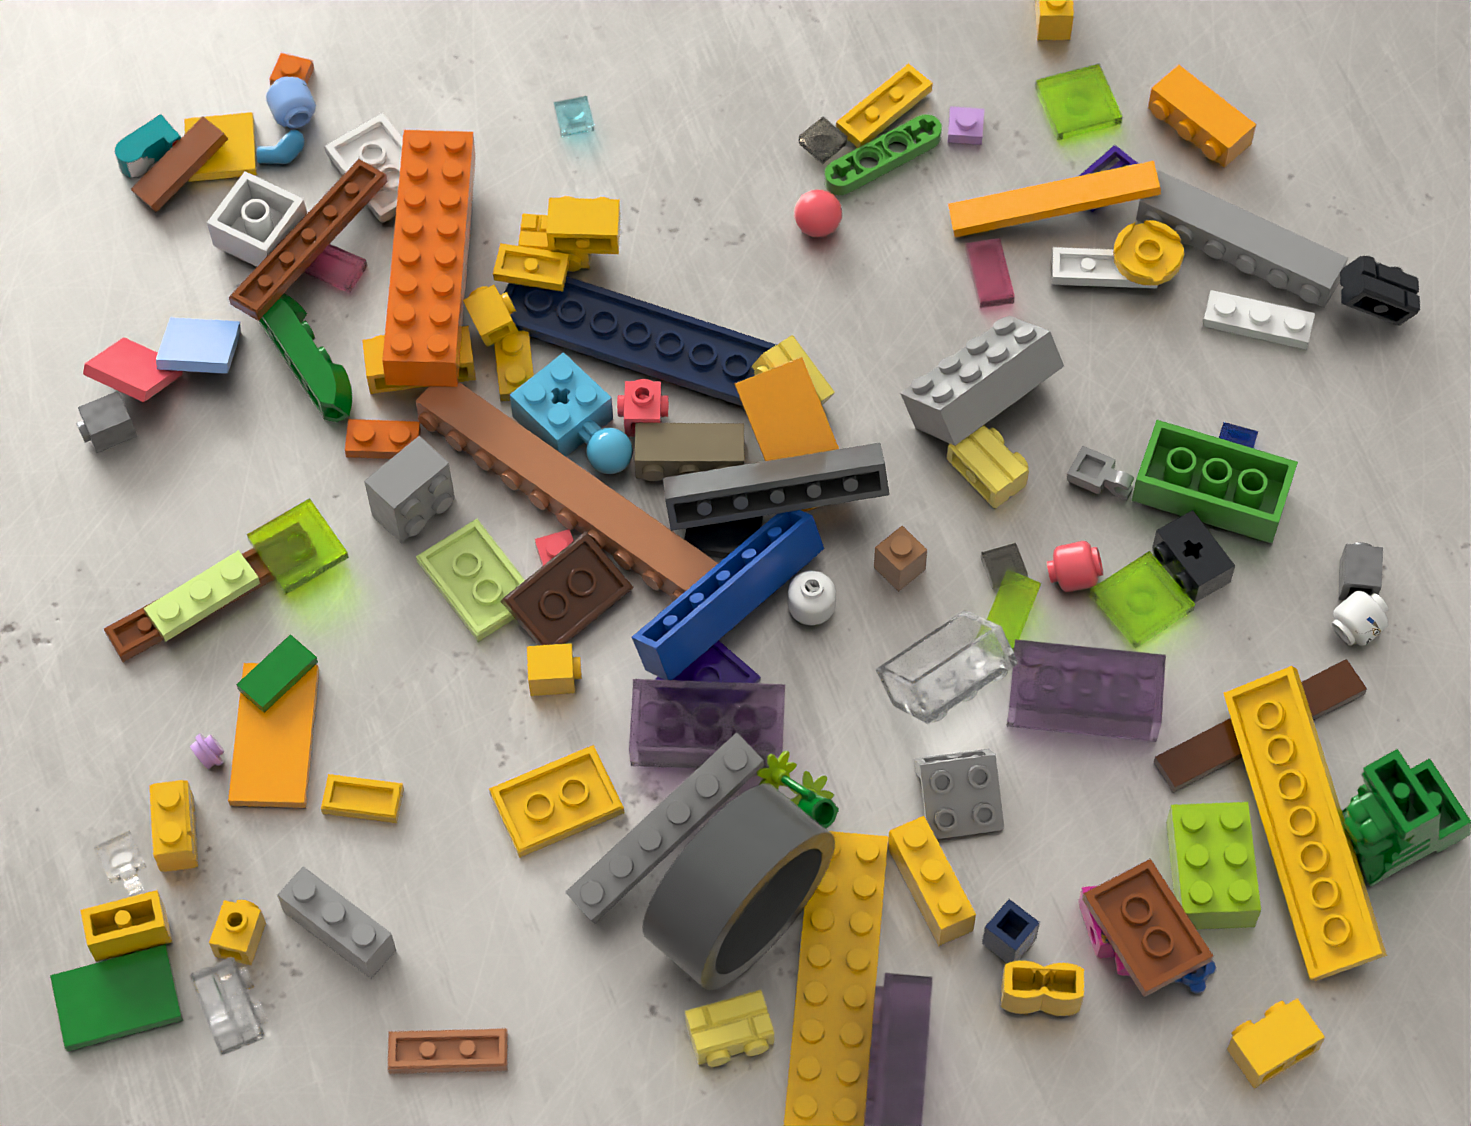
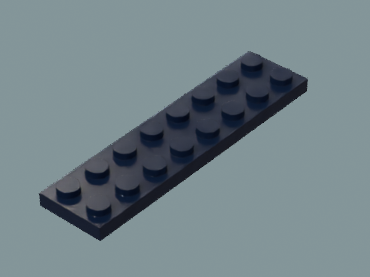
(638, 336)

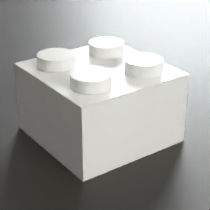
(254, 218)

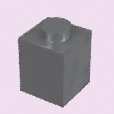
(106, 422)
(1360, 569)

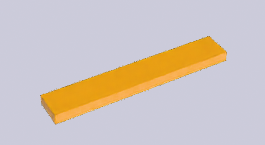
(1054, 199)

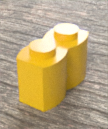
(1052, 988)

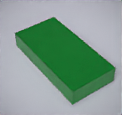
(277, 673)

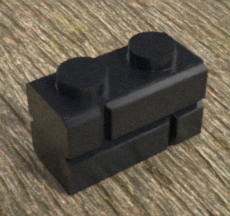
(1380, 290)

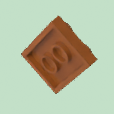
(1147, 927)

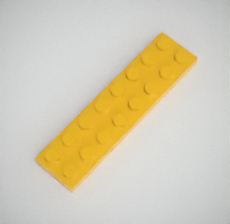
(1304, 824)
(837, 987)

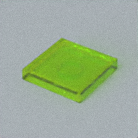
(1078, 101)
(297, 546)
(1142, 599)

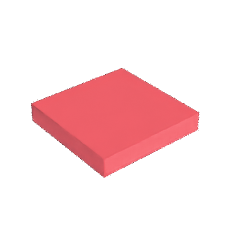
(130, 370)

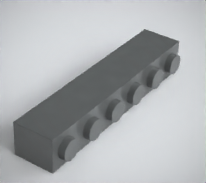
(775, 486)

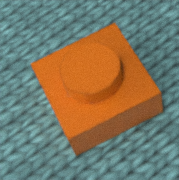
(292, 66)

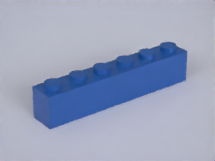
(727, 593)

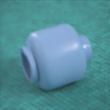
(290, 102)

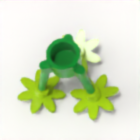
(810, 795)

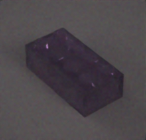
(1086, 690)
(690, 720)
(900, 1051)

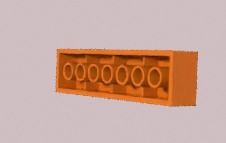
(429, 259)

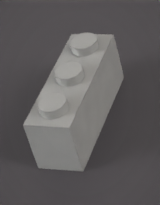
(337, 922)

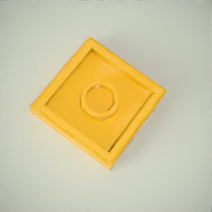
(236, 154)

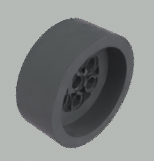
(738, 886)

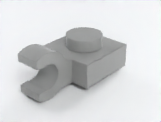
(1096, 470)

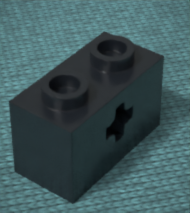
(1193, 556)

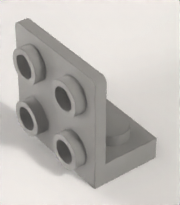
(961, 793)

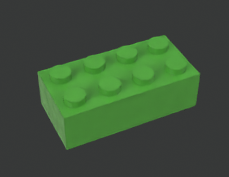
(1215, 479)

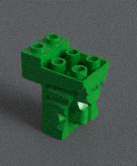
(1401, 816)

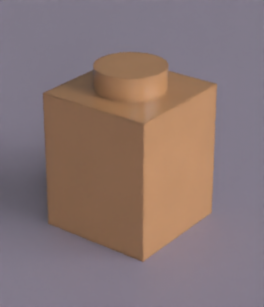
(900, 558)

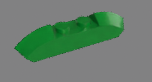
(312, 366)

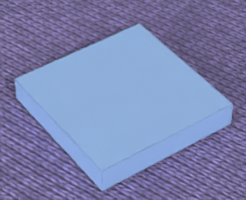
(198, 345)

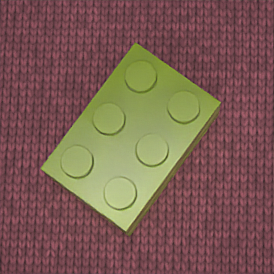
(1214, 864)

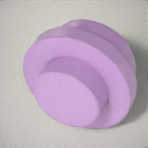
(207, 750)

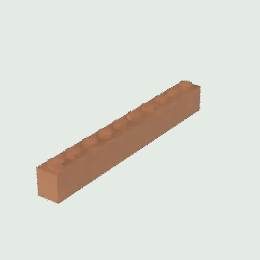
(563, 488)

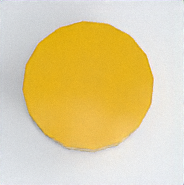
(1148, 253)

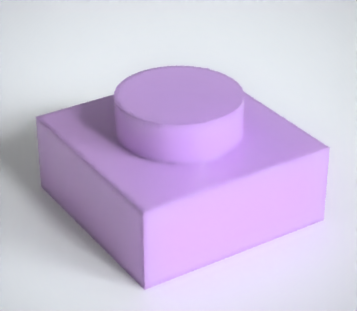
(966, 125)

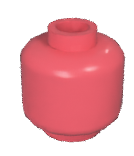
(1075, 566)

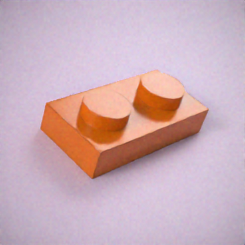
(379, 437)

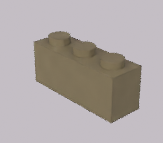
(686, 448)

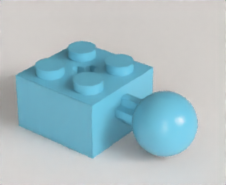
(571, 409)

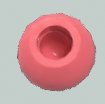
(818, 213)

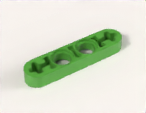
(880, 151)

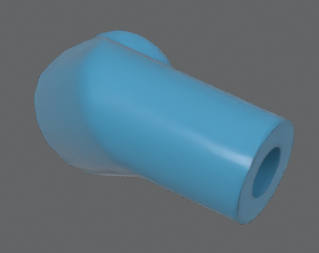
(284, 151)

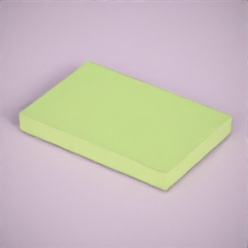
(472, 577)

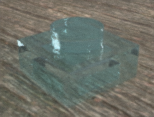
(573, 116)

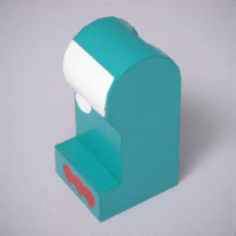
(145, 146)

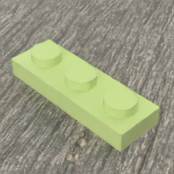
(202, 595)

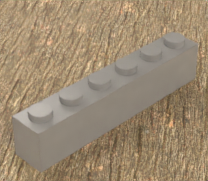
(1245, 240)
(665, 828)

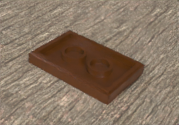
(567, 593)

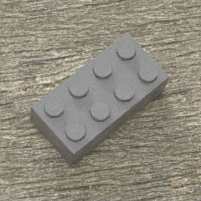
(982, 379)

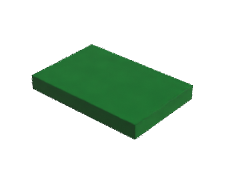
(116, 998)

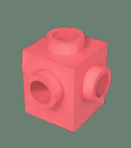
(642, 404)

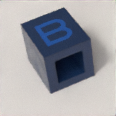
(1010, 932)

